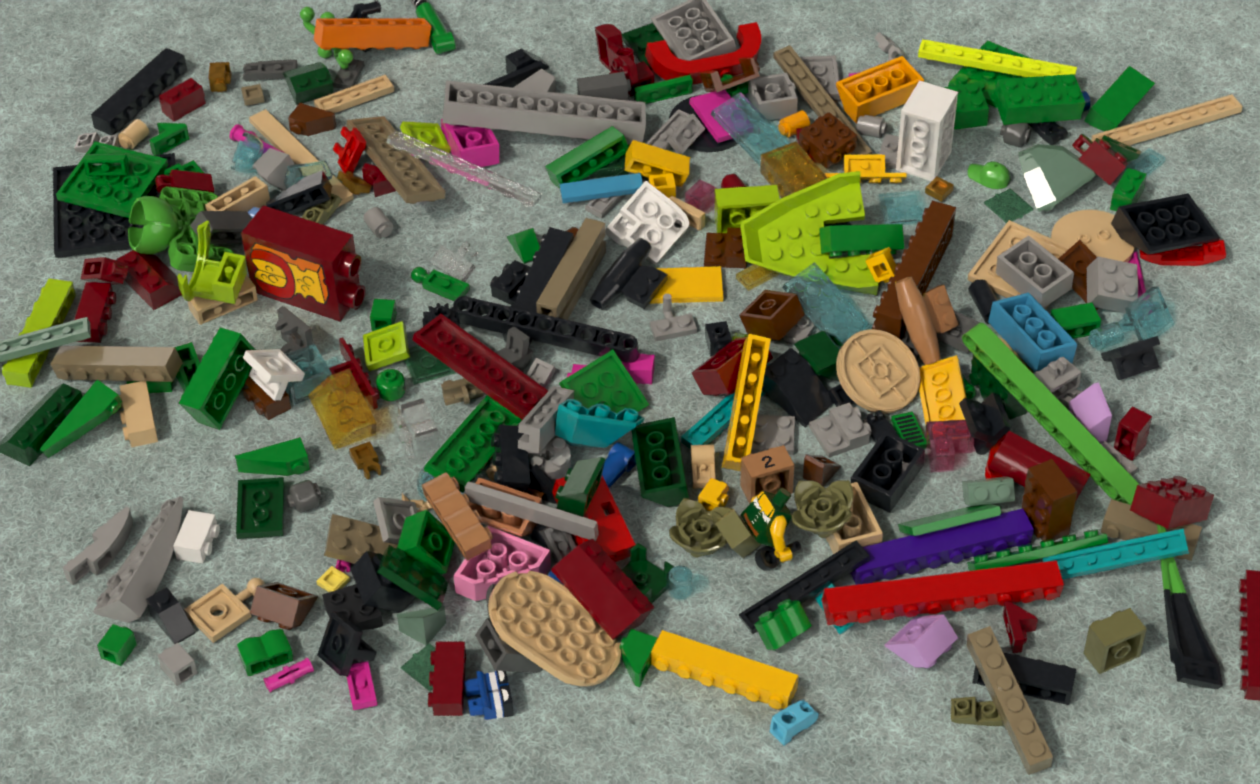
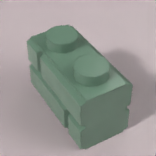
(988, 491)

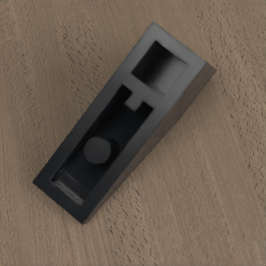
(303, 194)

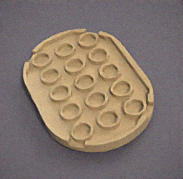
(552, 629)

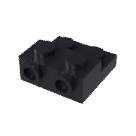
(507, 284)

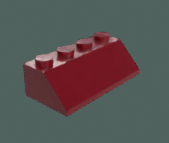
(603, 589)

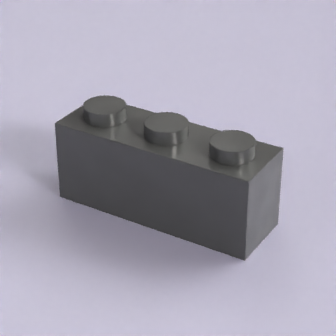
(224, 225)

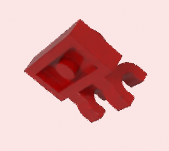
(352, 150)

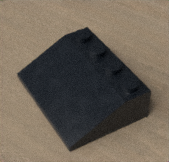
(1163, 224)

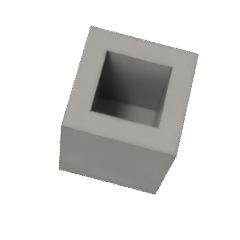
(177, 664)

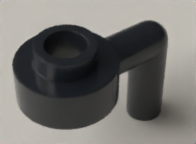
(766, 558)

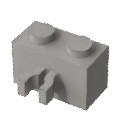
(1059, 377)

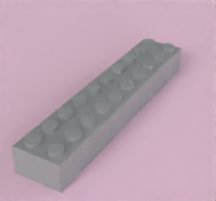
(541, 111)

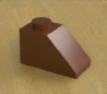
(311, 120)

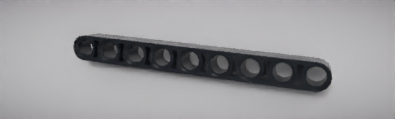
(556, 328)

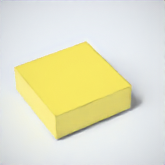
(333, 580)

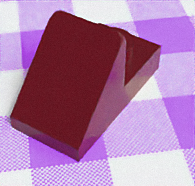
(376, 178)
(1017, 624)

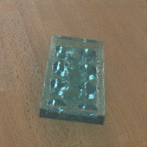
(748, 127)
(826, 304)

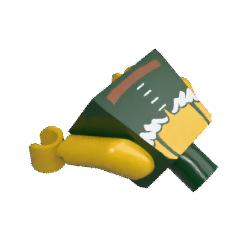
(767, 520)

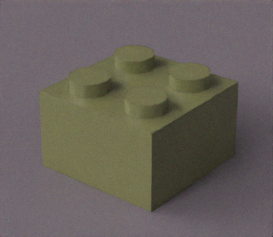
(1114, 640)

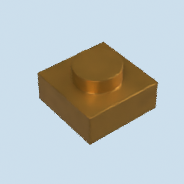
(939, 188)

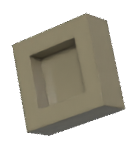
(252, 94)

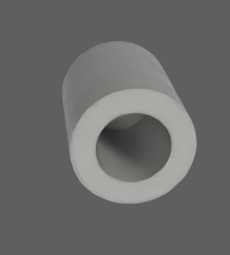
(378, 222)

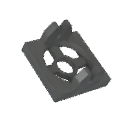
(288, 324)

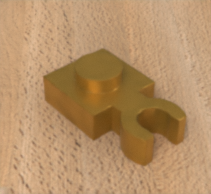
(355, 184)
(366, 458)

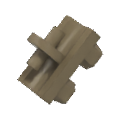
(459, 391)

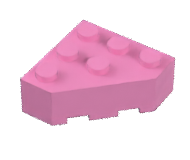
(505, 556)

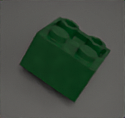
(821, 353)

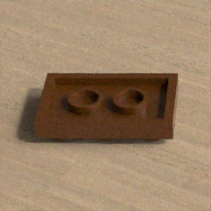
(1078, 259)

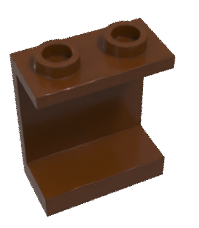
(712, 82)

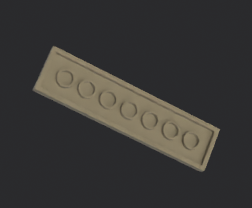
(401, 169)

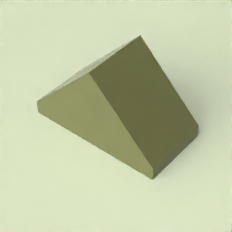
(737, 534)

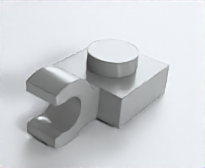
(887, 44)

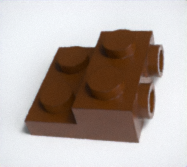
(725, 249)

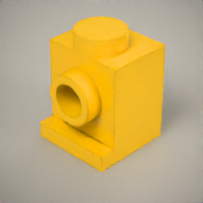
(664, 183)
(875, 265)
(714, 494)

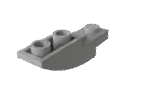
(107, 544)

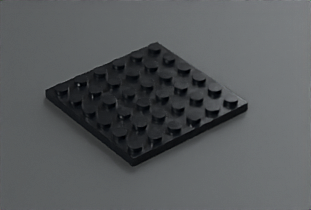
(88, 230)

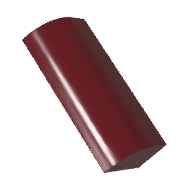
(1019, 454)

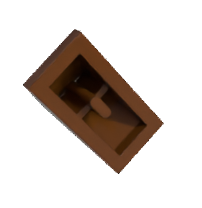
(819, 468)

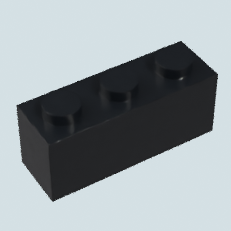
(510, 462)

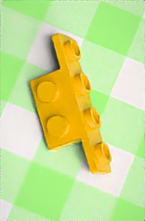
(870, 167)

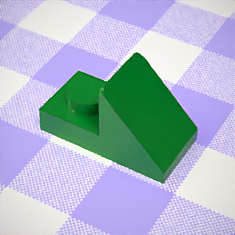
(169, 137)

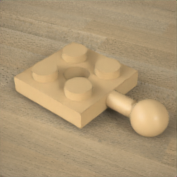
(221, 599)

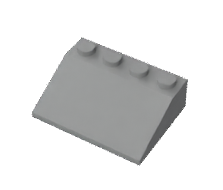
(694, 31)

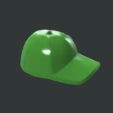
(991, 175)

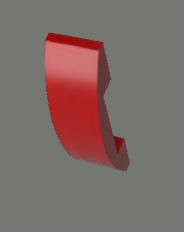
(1189, 255)

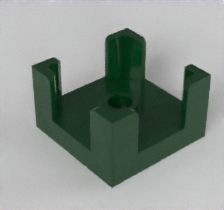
(645, 575)

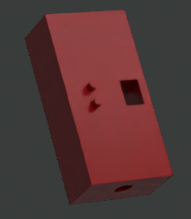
(612, 529)

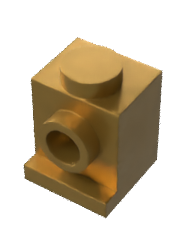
(219, 76)

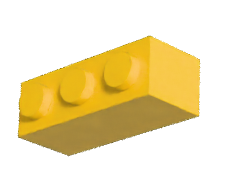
(654, 161)

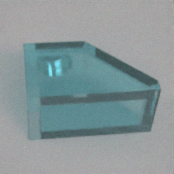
(297, 172)

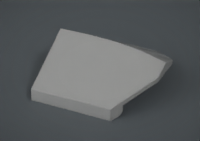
(273, 167)

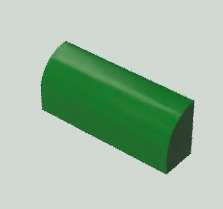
(1118, 100)

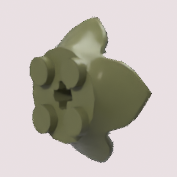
(822, 508)
(697, 529)

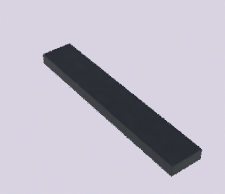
(809, 583)

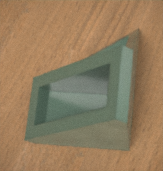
(422, 624)

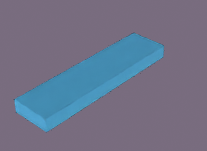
(600, 188)

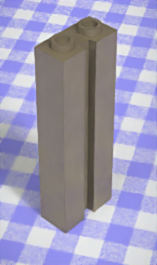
(574, 271)

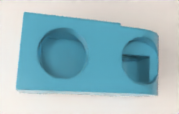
(792, 721)

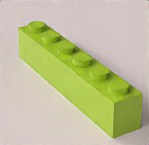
(47, 311)

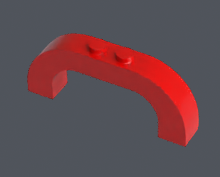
(670, 67)

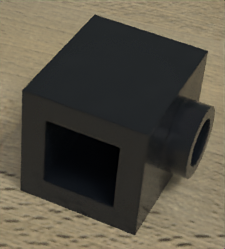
(716, 341)

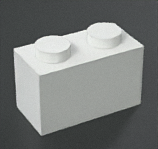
(196, 537)

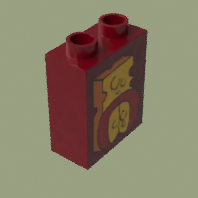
(303, 263)

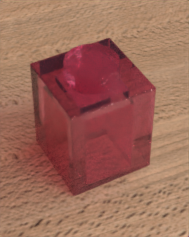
(701, 195)

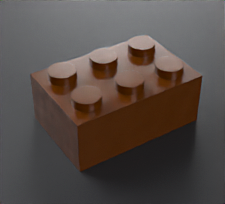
(1048, 501)

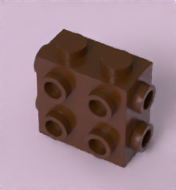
(827, 140)

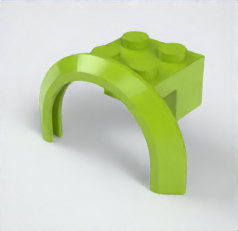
(213, 278)

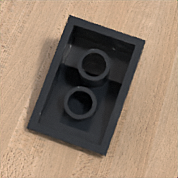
(796, 387)

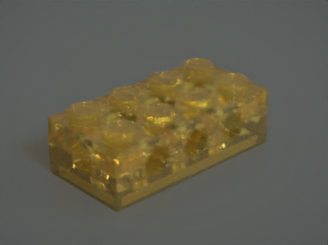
(790, 169)

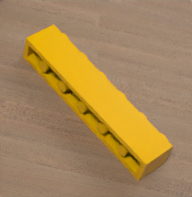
(746, 401)
(724, 670)

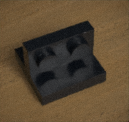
(1133, 358)
(985, 421)
(343, 644)

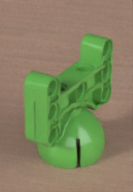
(168, 225)

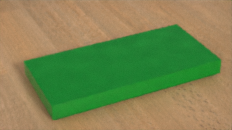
(949, 519)

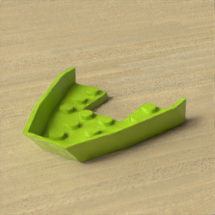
(788, 236)

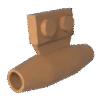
(925, 317)

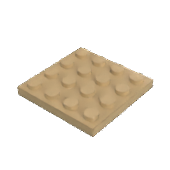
(1009, 236)

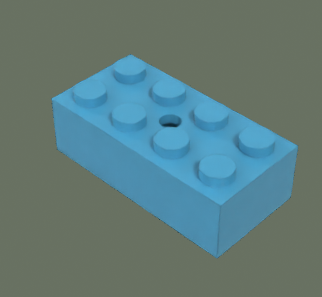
(1031, 331)

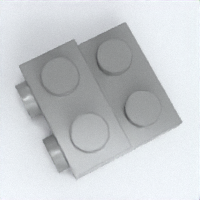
(841, 430)

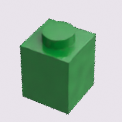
(382, 313)
(117, 644)

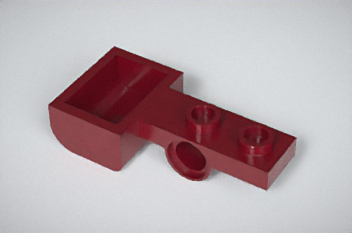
(612, 52)

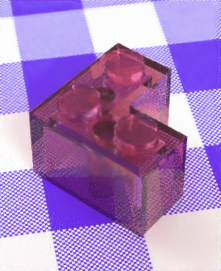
(946, 440)

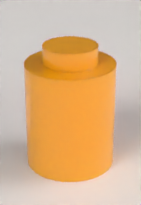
(788, 125)

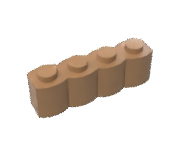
(457, 516)

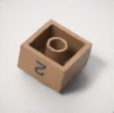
(766, 472)

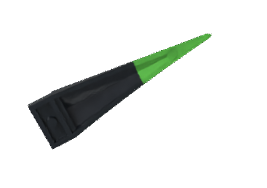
(1187, 643)

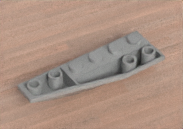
(143, 568)

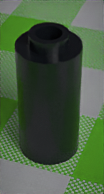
(982, 297)

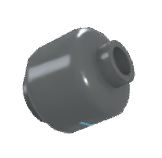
(1016, 134)
(304, 496)

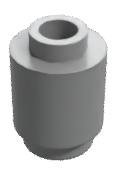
(872, 126)

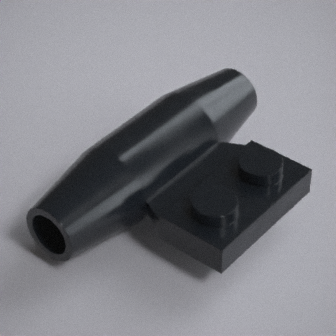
(630, 277)

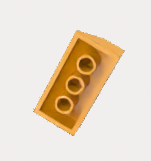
(878, 88)

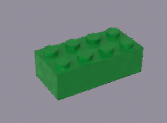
(1039, 99)
(218, 379)

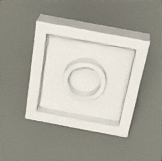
(272, 371)

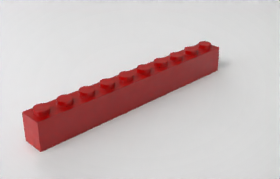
(942, 593)

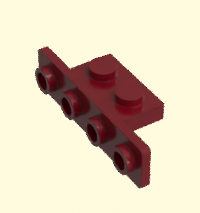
(355, 366)

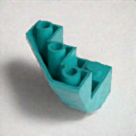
(593, 426)

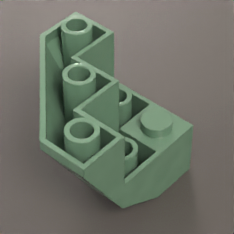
(1052, 174)

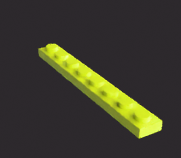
(991, 60)

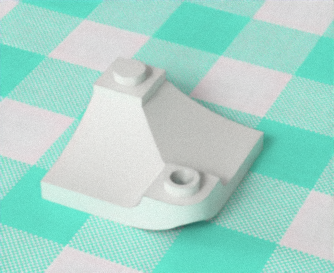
(649, 217)

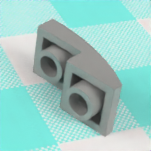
(86, 140)

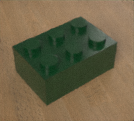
(987, 383)

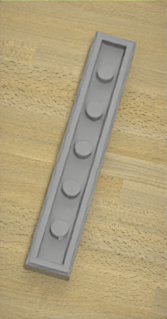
(532, 511)

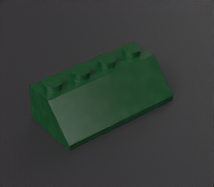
(38, 425)
(660, 462)

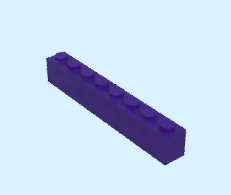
(944, 546)

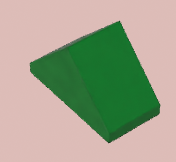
(525, 244)

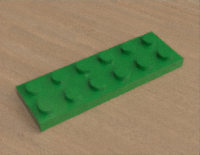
(470, 445)

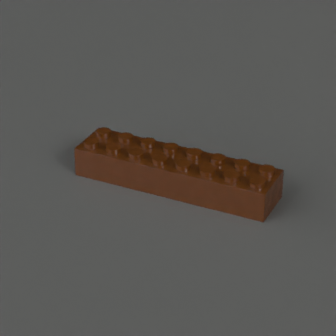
(918, 262)

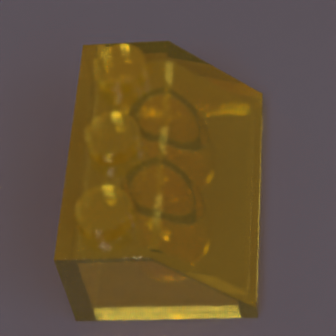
(342, 410)

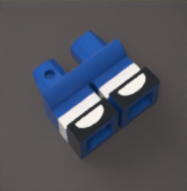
(494, 694)

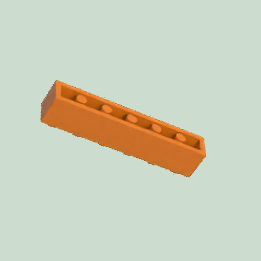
(371, 33)

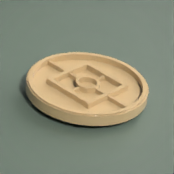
(1095, 231)
(878, 371)

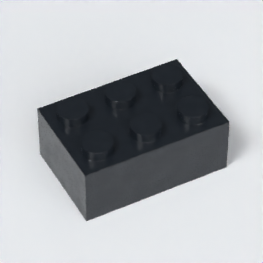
(888, 470)

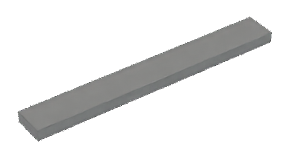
(602, 206)

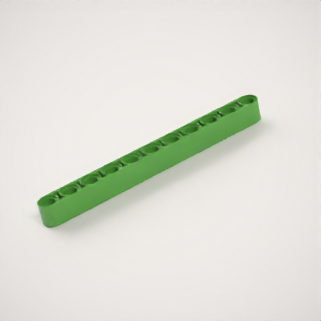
(1050, 413)

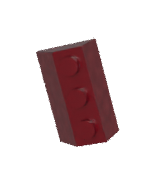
(150, 278)

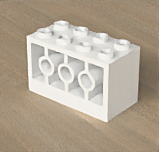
(926, 130)

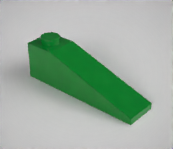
(88, 413)

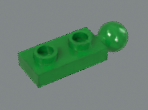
(440, 283)

